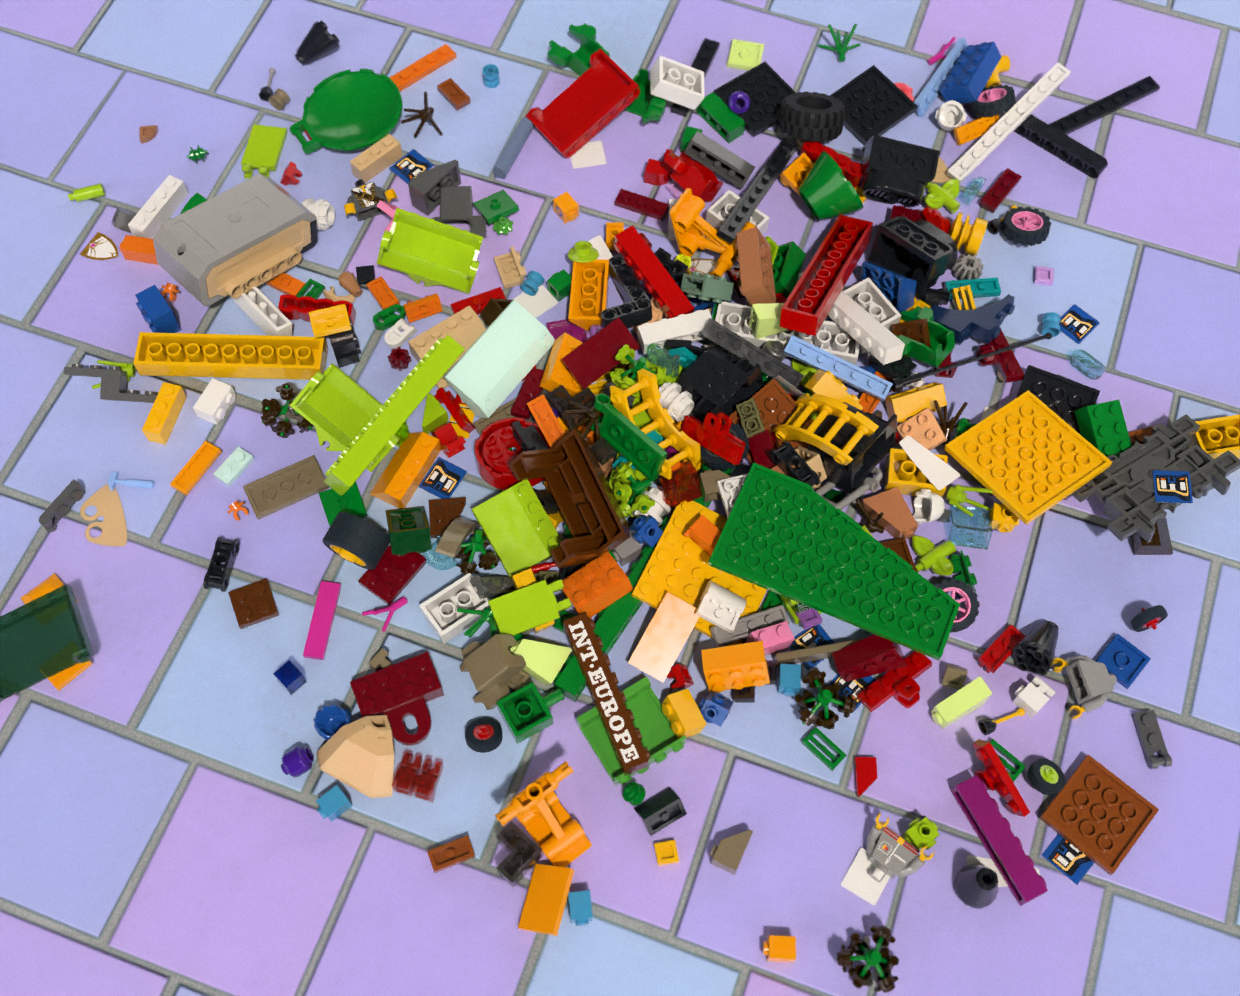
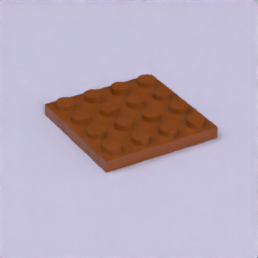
(775, 409)
(1099, 814)

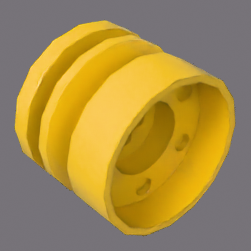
(968, 234)

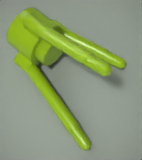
(125, 366)
(957, 495)

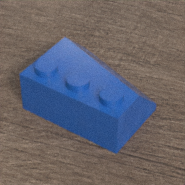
(894, 286)

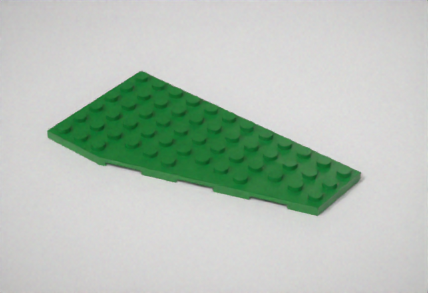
(820, 557)

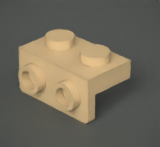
(509, 268)

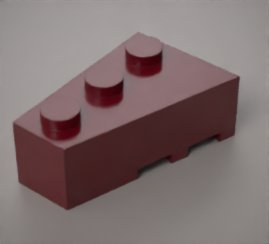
(868, 658)

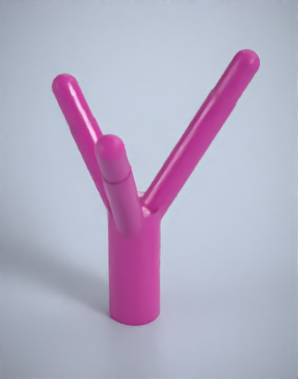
(938, 56)
(391, 608)

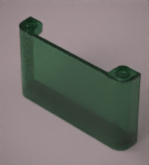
(41, 641)

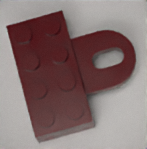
(400, 693)

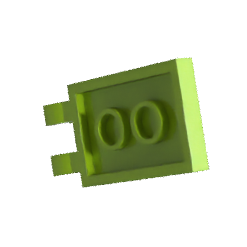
(263, 150)
(528, 607)

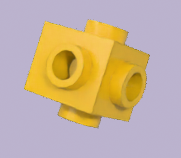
(1003, 518)

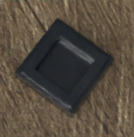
(365, 274)

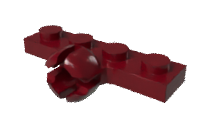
(1004, 361)

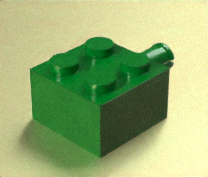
(527, 711)

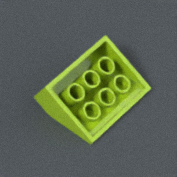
(517, 527)

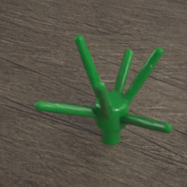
(841, 47)
(486, 615)

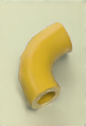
(1002, 66)

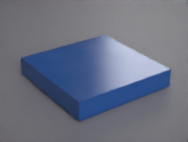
(1123, 660)

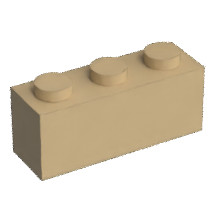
(376, 158)

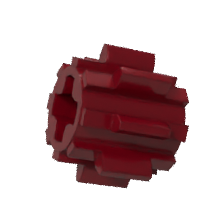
(399, 359)

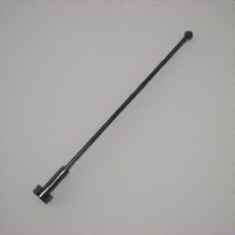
(899, 383)

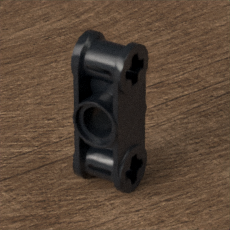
(786, 456)
(219, 576)

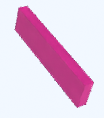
(322, 620)

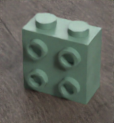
(707, 287)

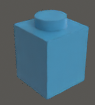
(789, 679)
(333, 804)
(580, 907)

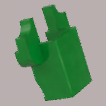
(580, 59)
(646, 104)
(941, 338)

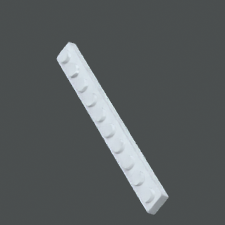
(1008, 123)

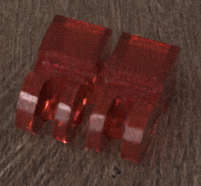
(682, 485)
(423, 785)

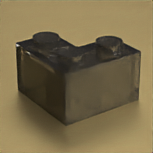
(559, 402)
(522, 854)

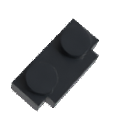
(934, 296)

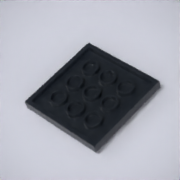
(765, 92)
(873, 104)
(1058, 393)

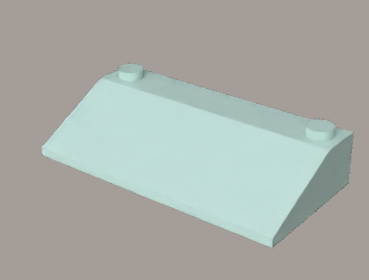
(499, 360)

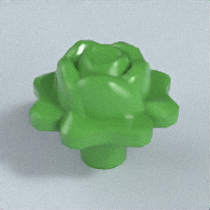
(503, 225)

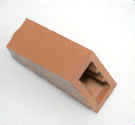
(897, 516)

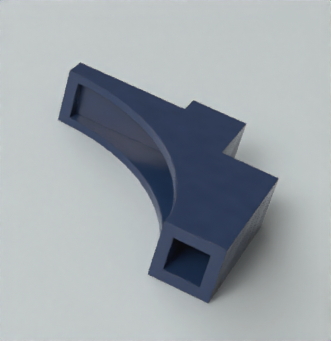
(979, 323)

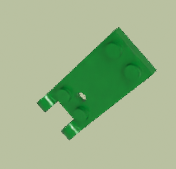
(629, 439)

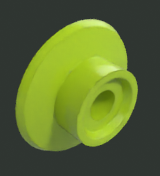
(583, 252)

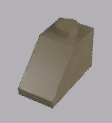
(708, 484)
(730, 851)

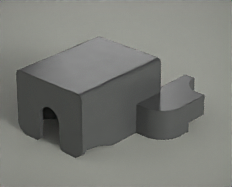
(457, 204)

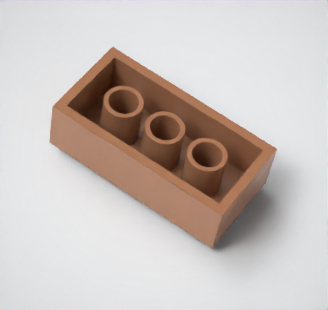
(755, 267)

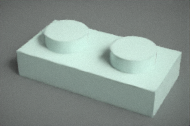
(233, 466)

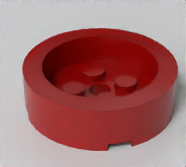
(494, 454)

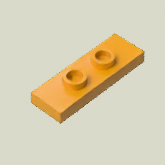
(974, 129)
(195, 468)

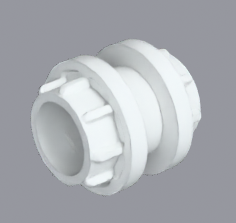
(322, 210)
(675, 402)
(659, 507)

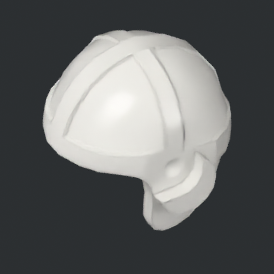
(950, 115)
(928, 506)

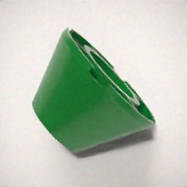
(828, 191)

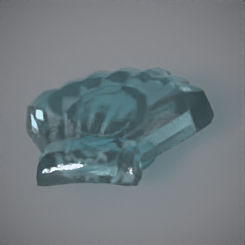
(438, 560)

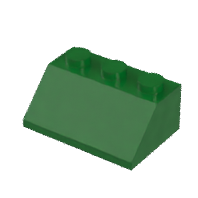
(787, 267)

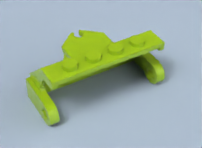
(430, 251)
(338, 410)

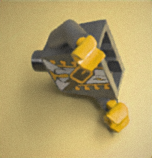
(365, 199)

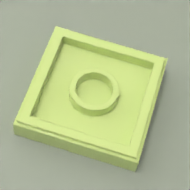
(745, 54)

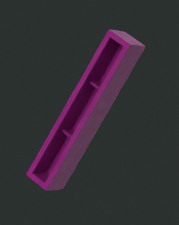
(999, 840)

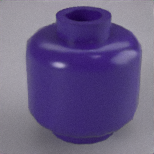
(743, 105)
(297, 761)

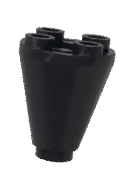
(316, 44)
(1037, 649)
(972, 888)

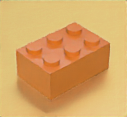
(596, 585)

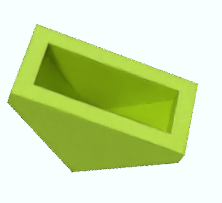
(433, 414)

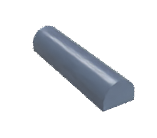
(513, 148)

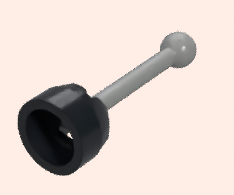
(266, 91)

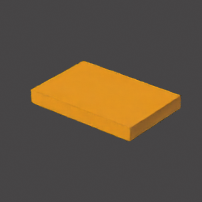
(546, 899)

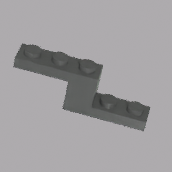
(112, 383)

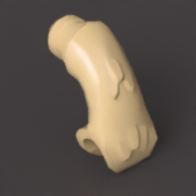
(332, 296)

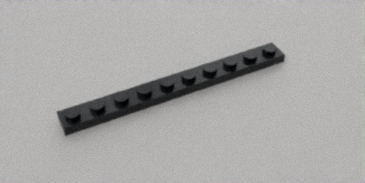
(757, 191)

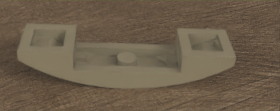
(455, 534)

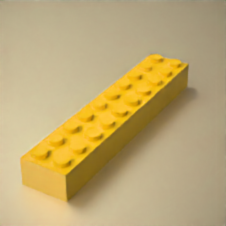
(230, 355)

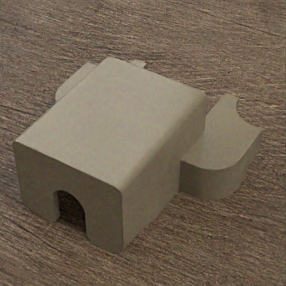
(492, 667)

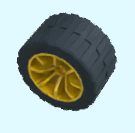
(356, 540)

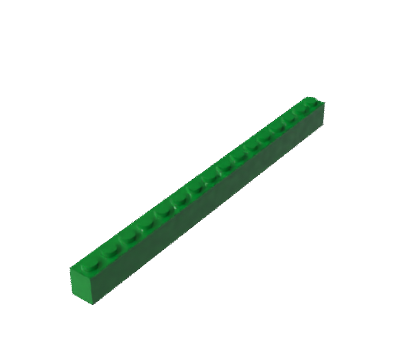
(614, 618)

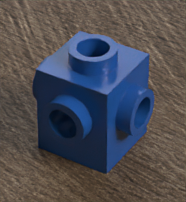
(646, 530)
(715, 708)

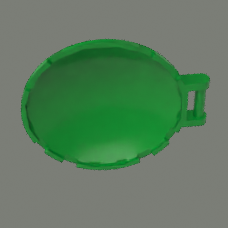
(349, 111)

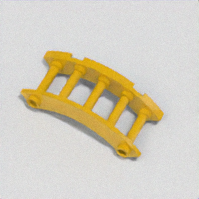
(826, 406)
(661, 419)

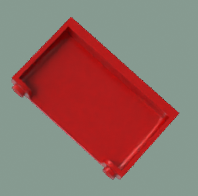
(585, 105)

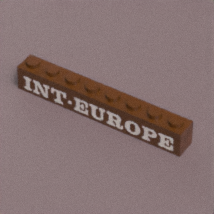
(605, 694)

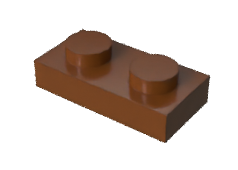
(454, 94)
(451, 854)

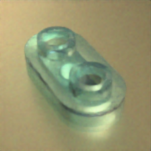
(976, 186)
(1087, 364)

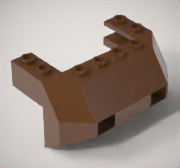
(581, 496)

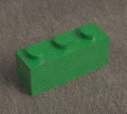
(721, 117)

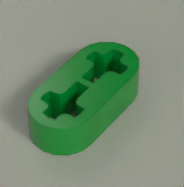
(388, 316)

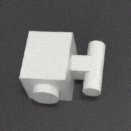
(1032, 697)

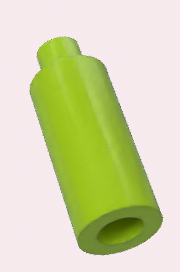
(87, 193)

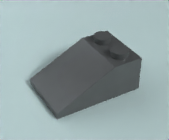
(426, 185)

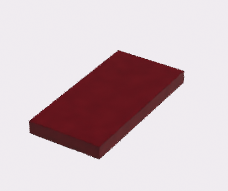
(598, 353)

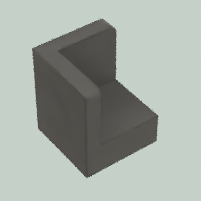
(122, 218)

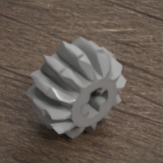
(967, 267)

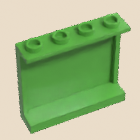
(650, 720)

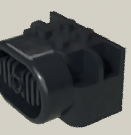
(896, 171)
(914, 250)
(720, 382)
(865, 454)

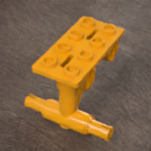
(695, 233)
(547, 820)

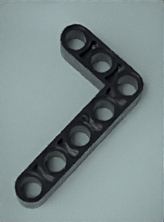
(637, 306)

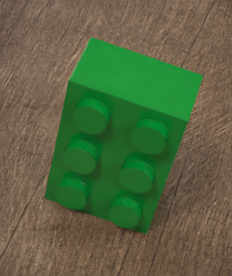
(1104, 427)

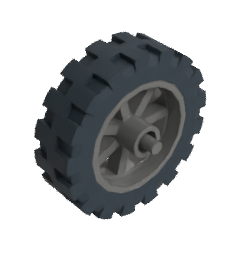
(717, 462)

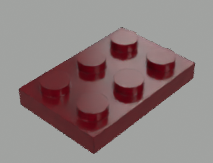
(392, 574)

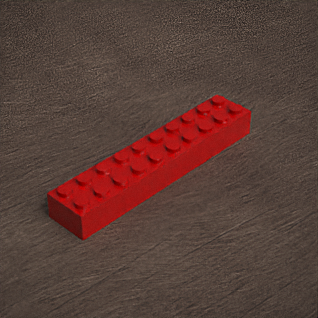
(826, 275)

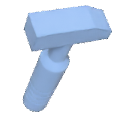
(113, 480)

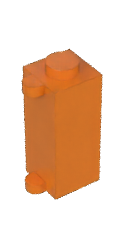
(138, 249)
(704, 534)

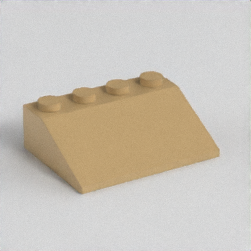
(463, 327)

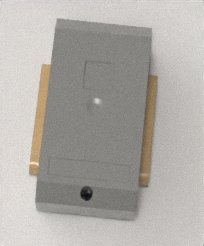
(235, 240)

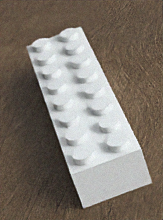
(829, 337)

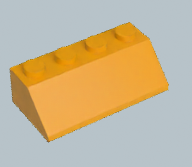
(589, 292)
(407, 469)

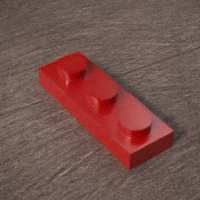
(478, 301)

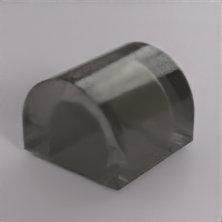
(603, 451)

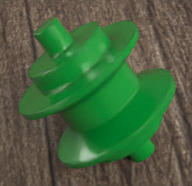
(197, 154)
(634, 793)

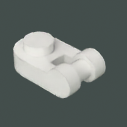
(395, 338)

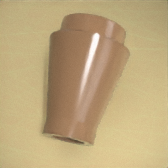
(348, 282)

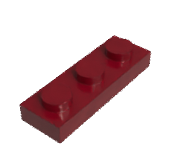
(1000, 190)
(641, 204)
(530, 390)

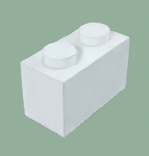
(214, 401)

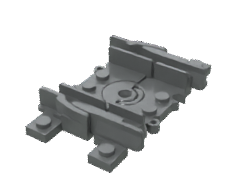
(1128, 486)

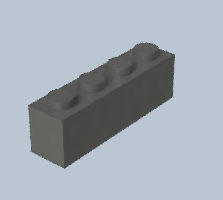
(719, 159)

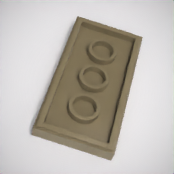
(285, 487)

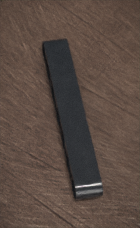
(1061, 146)

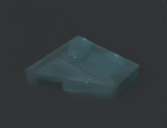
(659, 357)

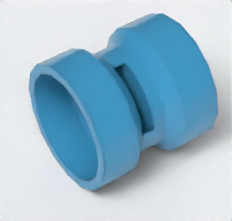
(491, 76)
(532, 282)
(1051, 323)

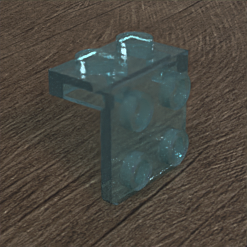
(970, 531)

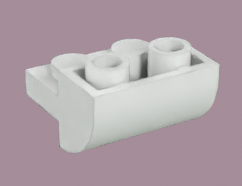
(720, 606)

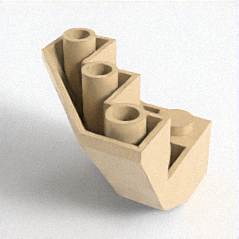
(361, 756)

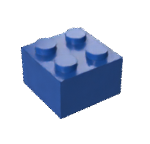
(156, 311)

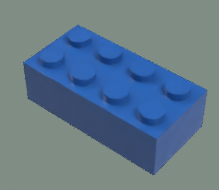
(971, 73)

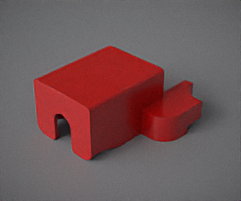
(693, 175)

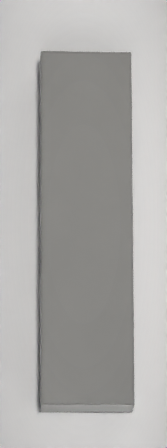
(749, 624)

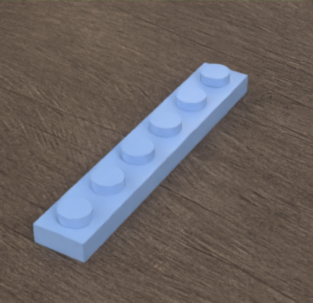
(934, 85)
(838, 367)

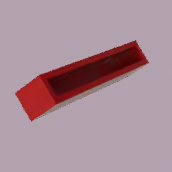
(652, 273)

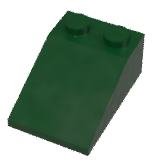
(408, 530)

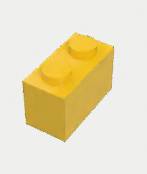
(683, 714)

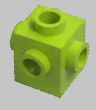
(921, 833)

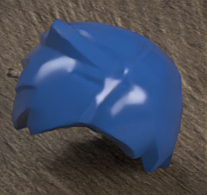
(330, 720)

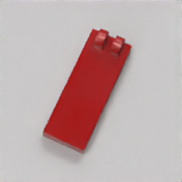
(455, 409)
(1000, 649)

